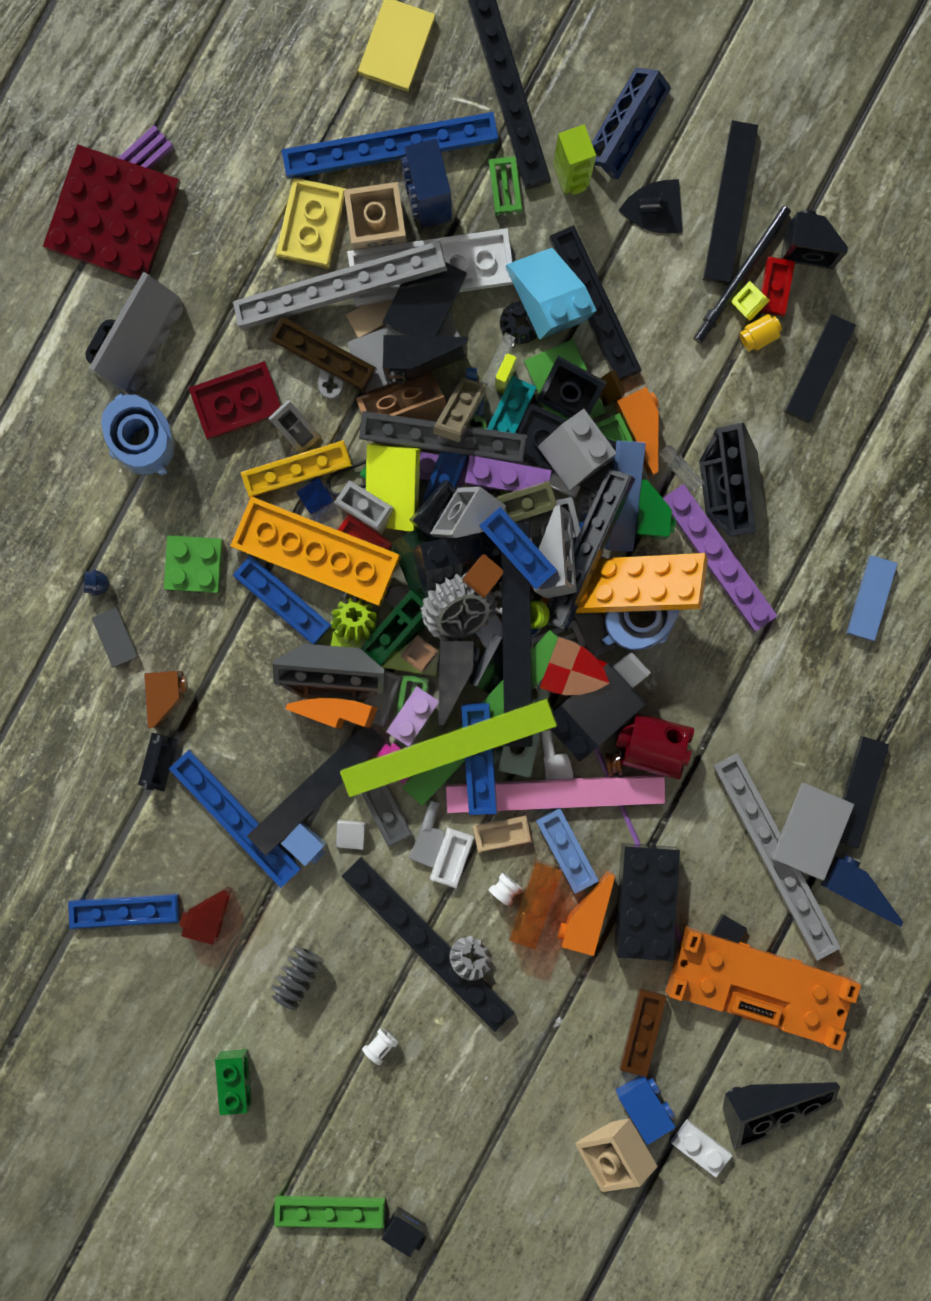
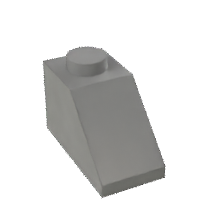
(631, 669)

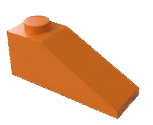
(642, 418)
(586, 919)

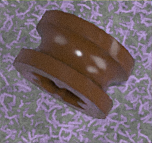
(614, 764)

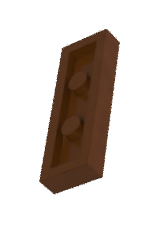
(642, 1032)

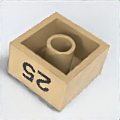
(375, 216)

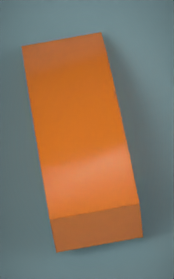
(335, 711)

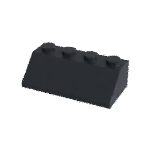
(451, 557)

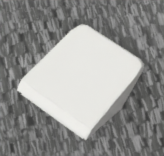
(350, 834)

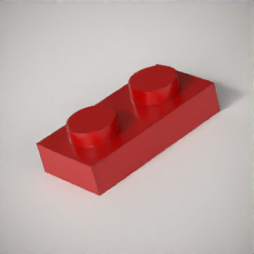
(777, 285)

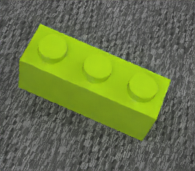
(574, 160)

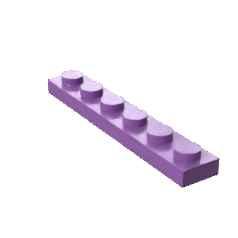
(721, 559)

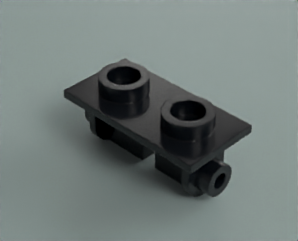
(157, 762)

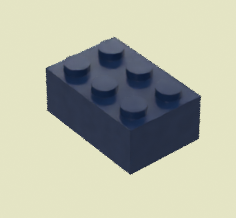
(427, 183)

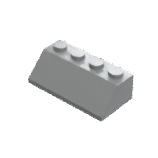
(137, 335)

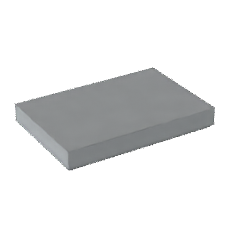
(812, 831)

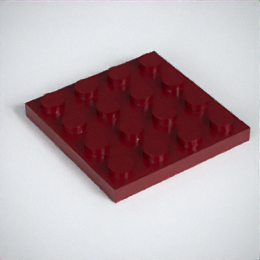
(111, 213)

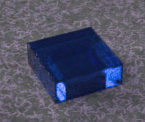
(315, 496)

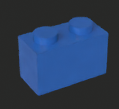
(645, 1108)

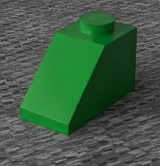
(653, 514)

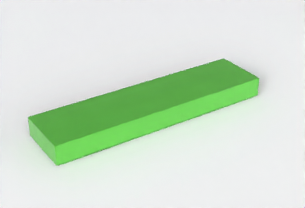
(329, 1212)

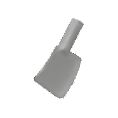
(429, 838)

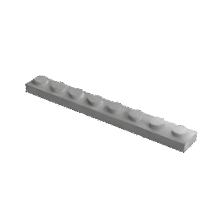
(340, 285)
(765, 836)

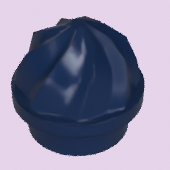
(95, 582)

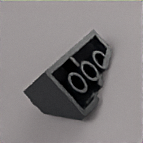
(762, 1107)

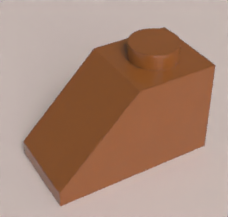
(163, 695)

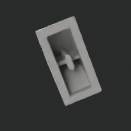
(294, 427)

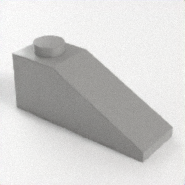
(559, 550)

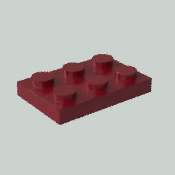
(235, 400)

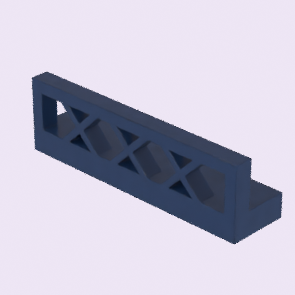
(632, 121)

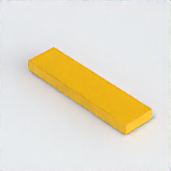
(296, 469)

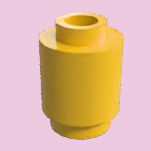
(760, 333)

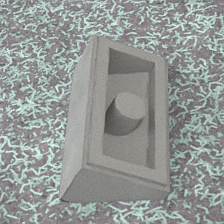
(364, 507)

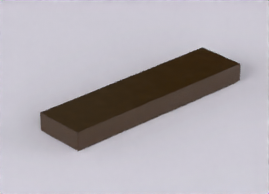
(322, 354)

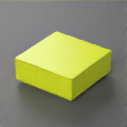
(750, 301)

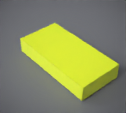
(505, 373)

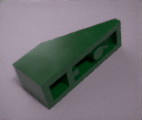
(397, 629)

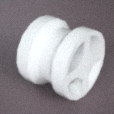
(505, 889)

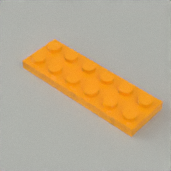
(315, 551)
(645, 584)

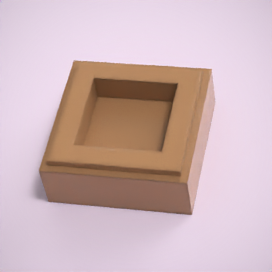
(419, 653)

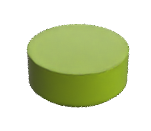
(539, 614)

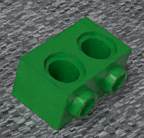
(233, 1082)

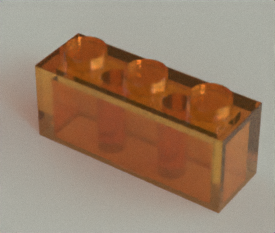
(534, 903)

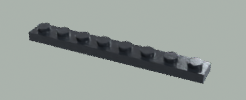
(425, 942)

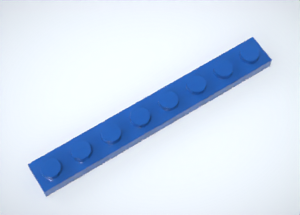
(387, 145)

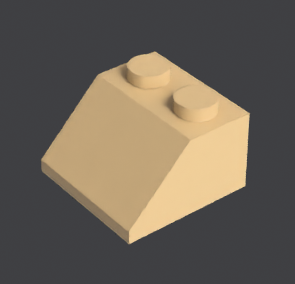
(617, 1156)

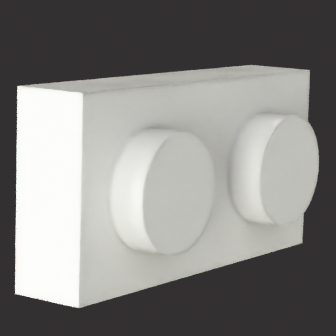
(701, 1148)

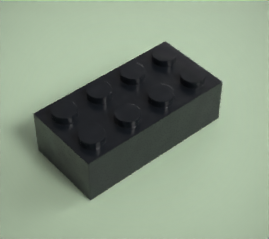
(647, 902)

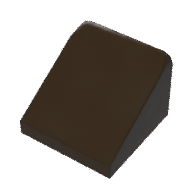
(613, 390)

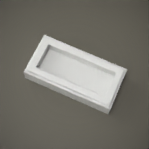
(452, 857)

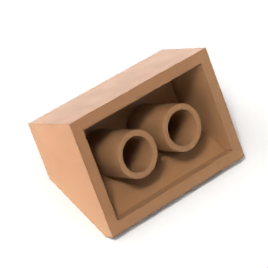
(415, 400)

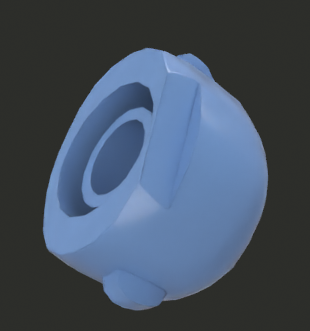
(123, 419)
(633, 638)

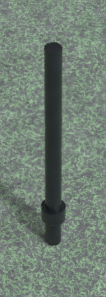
(713, 315)

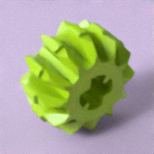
(361, 613)

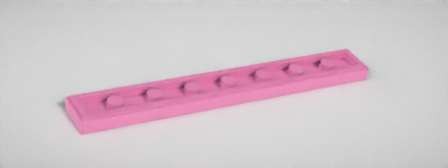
(566, 793)

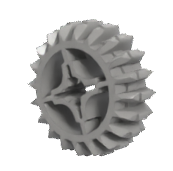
(456, 610)

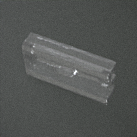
(504, 348)

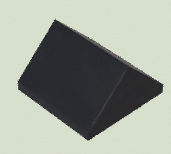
(570, 389)

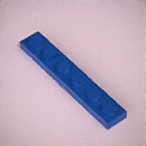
(232, 816)

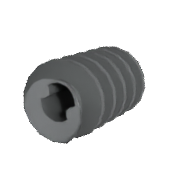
(297, 978)

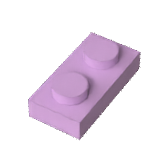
(412, 716)

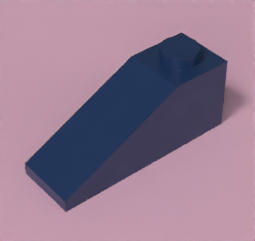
(857, 886)

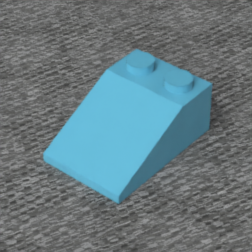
(550, 292)

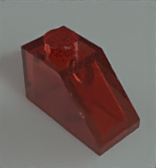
(206, 918)

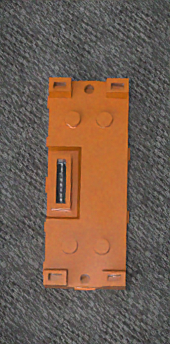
(762, 987)

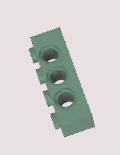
(520, 763)

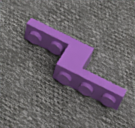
(489, 473)

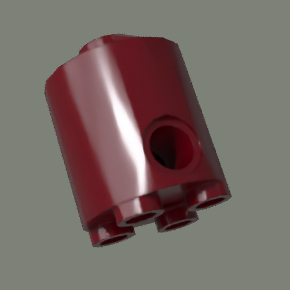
(655, 745)

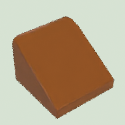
(483, 575)

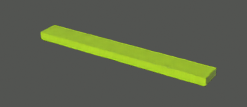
(449, 747)

